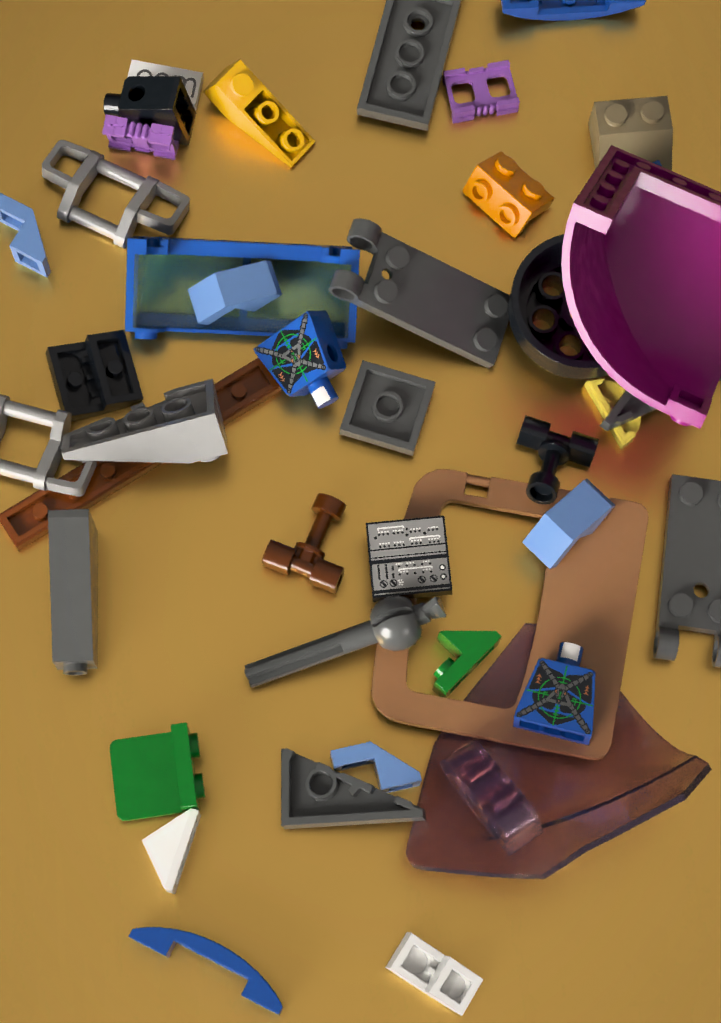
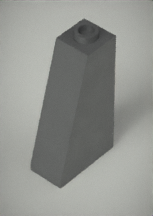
(73, 590)

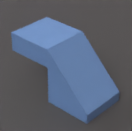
(27, 245)
(240, 288)
(566, 522)
(390, 771)

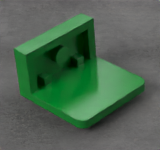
(156, 774)

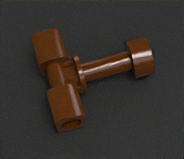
(307, 557)

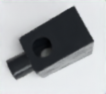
(154, 101)

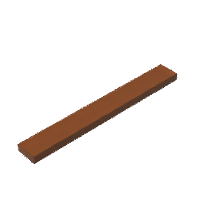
(29, 518)

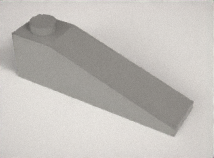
(177, 430)

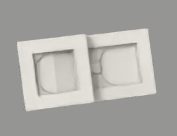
(434, 973)

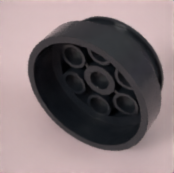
(530, 303)

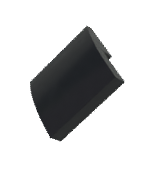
(94, 375)

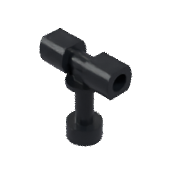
(554, 451)

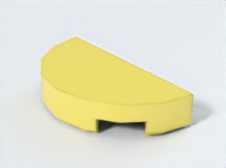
(605, 395)

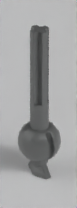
(392, 624)

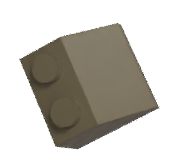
(634, 126)

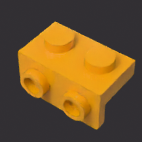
(507, 193)

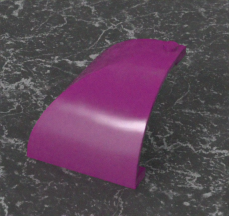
(648, 282)

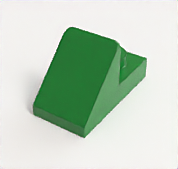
(469, 649)

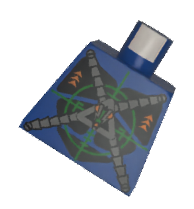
(305, 357)
(559, 697)

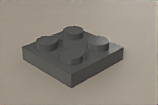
(387, 408)

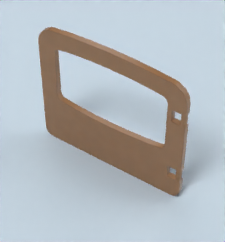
(582, 603)

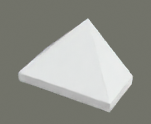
(170, 847)

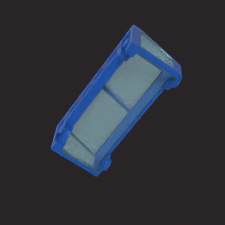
(166, 267)

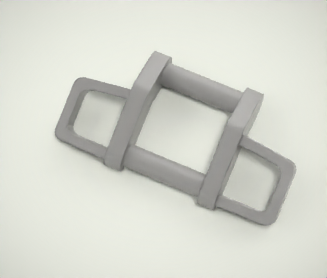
(135, 211)
(43, 475)

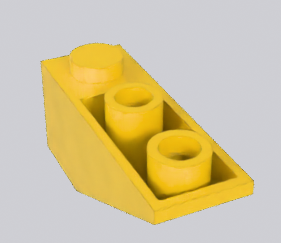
(258, 113)

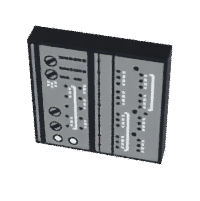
(409, 558)

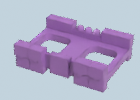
(483, 100)
(143, 138)

